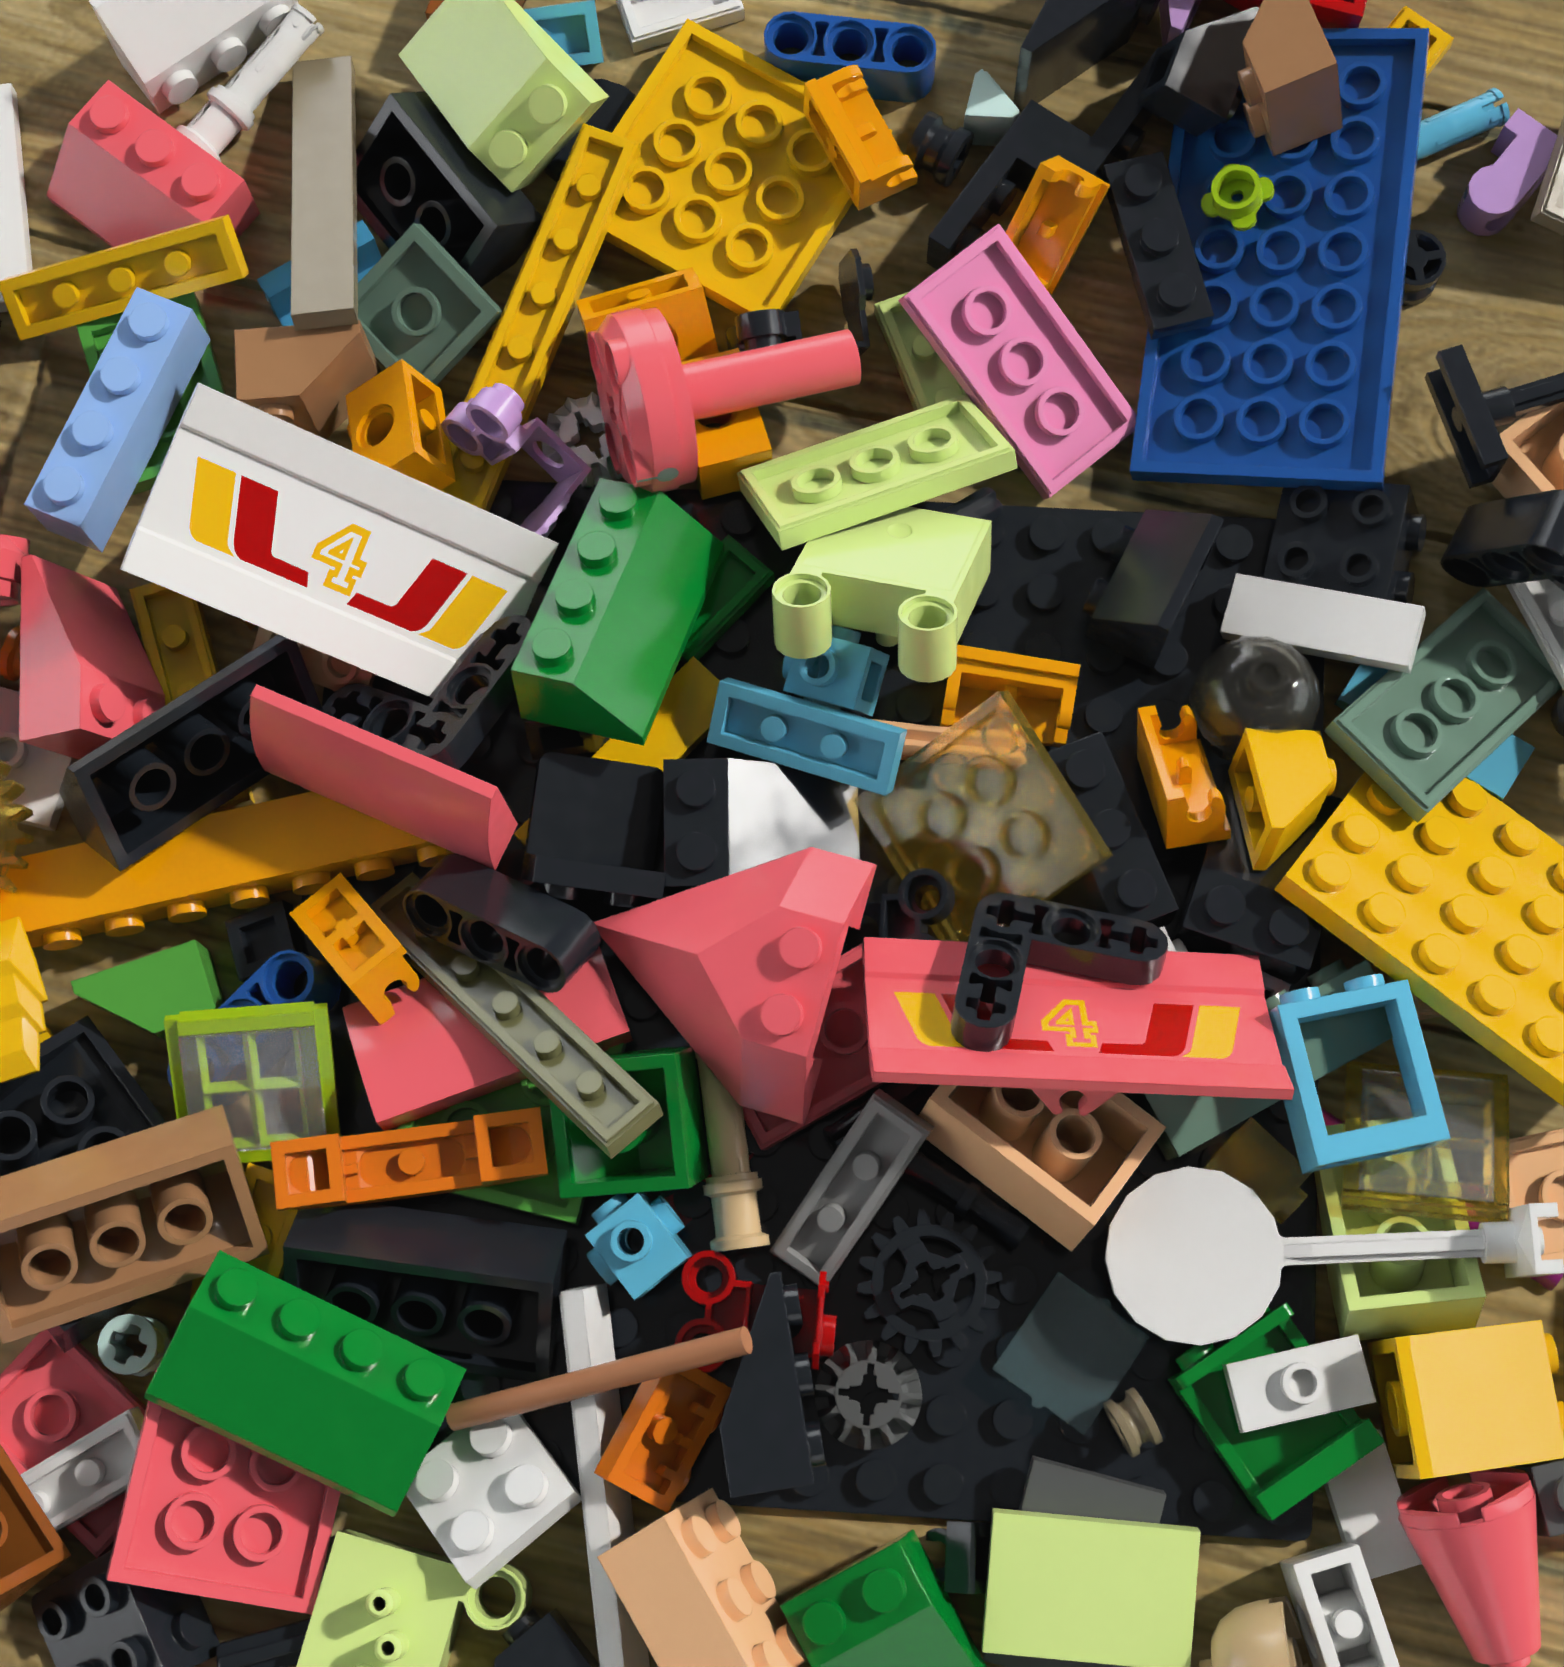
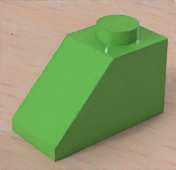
(155, 986)

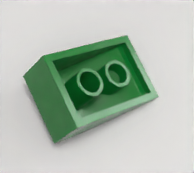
(882, 1614)

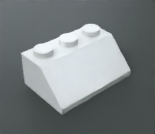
(185, 43)

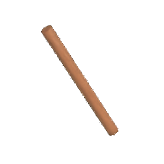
(600, 1378)

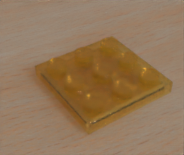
(985, 815)

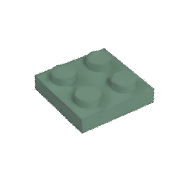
(423, 306)

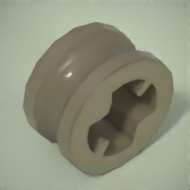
(1132, 1422)

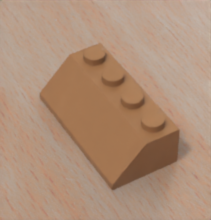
(122, 1222)

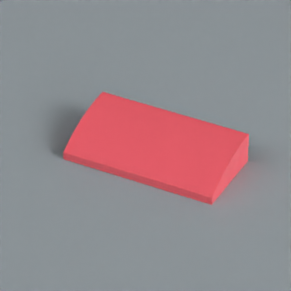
(380, 778)
(436, 1057)

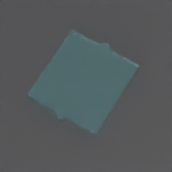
(1071, 1353)

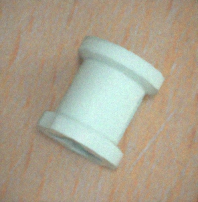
(120, 1357)

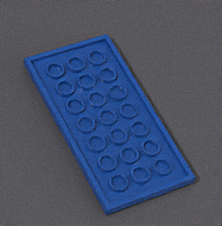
(1303, 303)

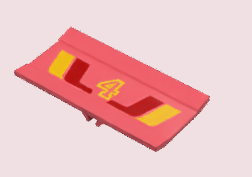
(1184, 1034)

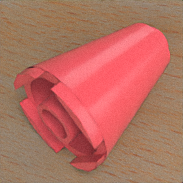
(1481, 1559)

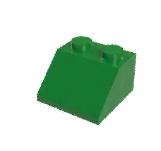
(662, 1157)

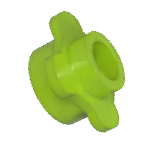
(1237, 180)

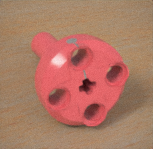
(655, 399)

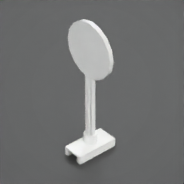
(1204, 1254)

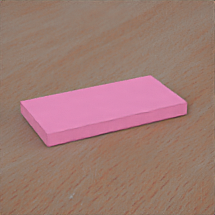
(1020, 361)

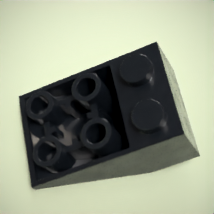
(764, 1420)

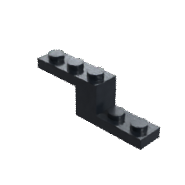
(1027, 143)

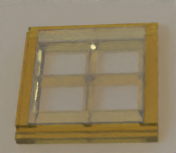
(1452, 1180)

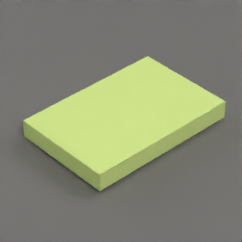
(1090, 1589)

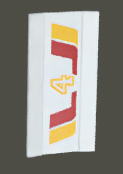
(329, 546)

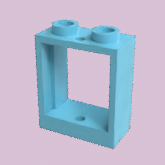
(1313, 1145)

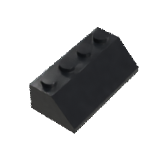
(180, 758)
(439, 1280)

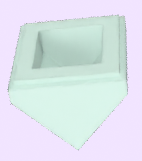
(988, 111)

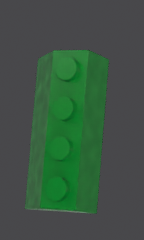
(616, 615)
(305, 1383)

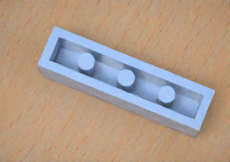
(118, 420)

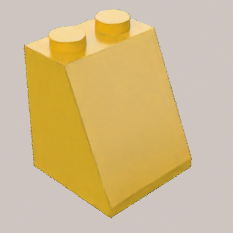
(1468, 1399)

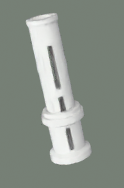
(233, 106)

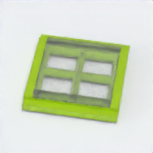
(263, 1065)

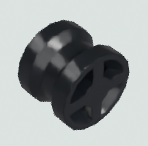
(939, 148)
(1426, 261)

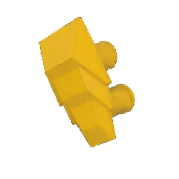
(20, 1004)

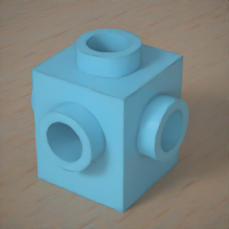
(841, 677)
(662, 1247)

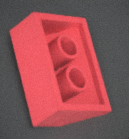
(139, 176)

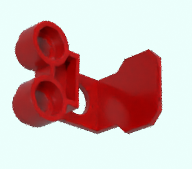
(737, 1304)

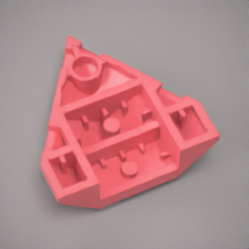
(750, 968)

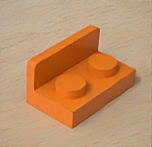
(663, 1435)

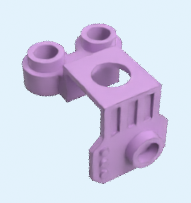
(492, 429)

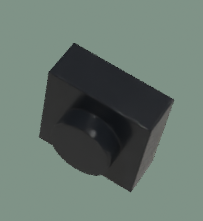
(261, 935)

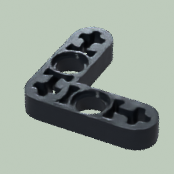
(447, 723)
(1017, 946)

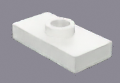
(1299, 1383)

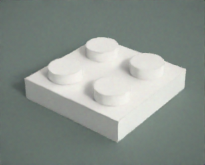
(490, 1495)

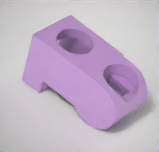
(1504, 187)

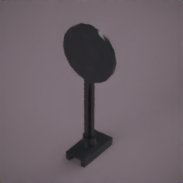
(1473, 415)

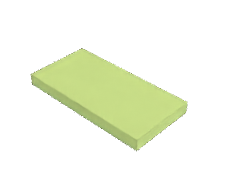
(875, 471)

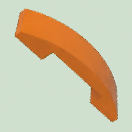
(408, 1161)

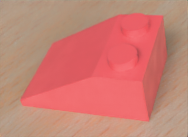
(78, 662)

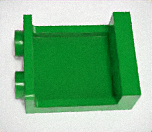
(1277, 1462)

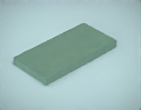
(1461, 701)

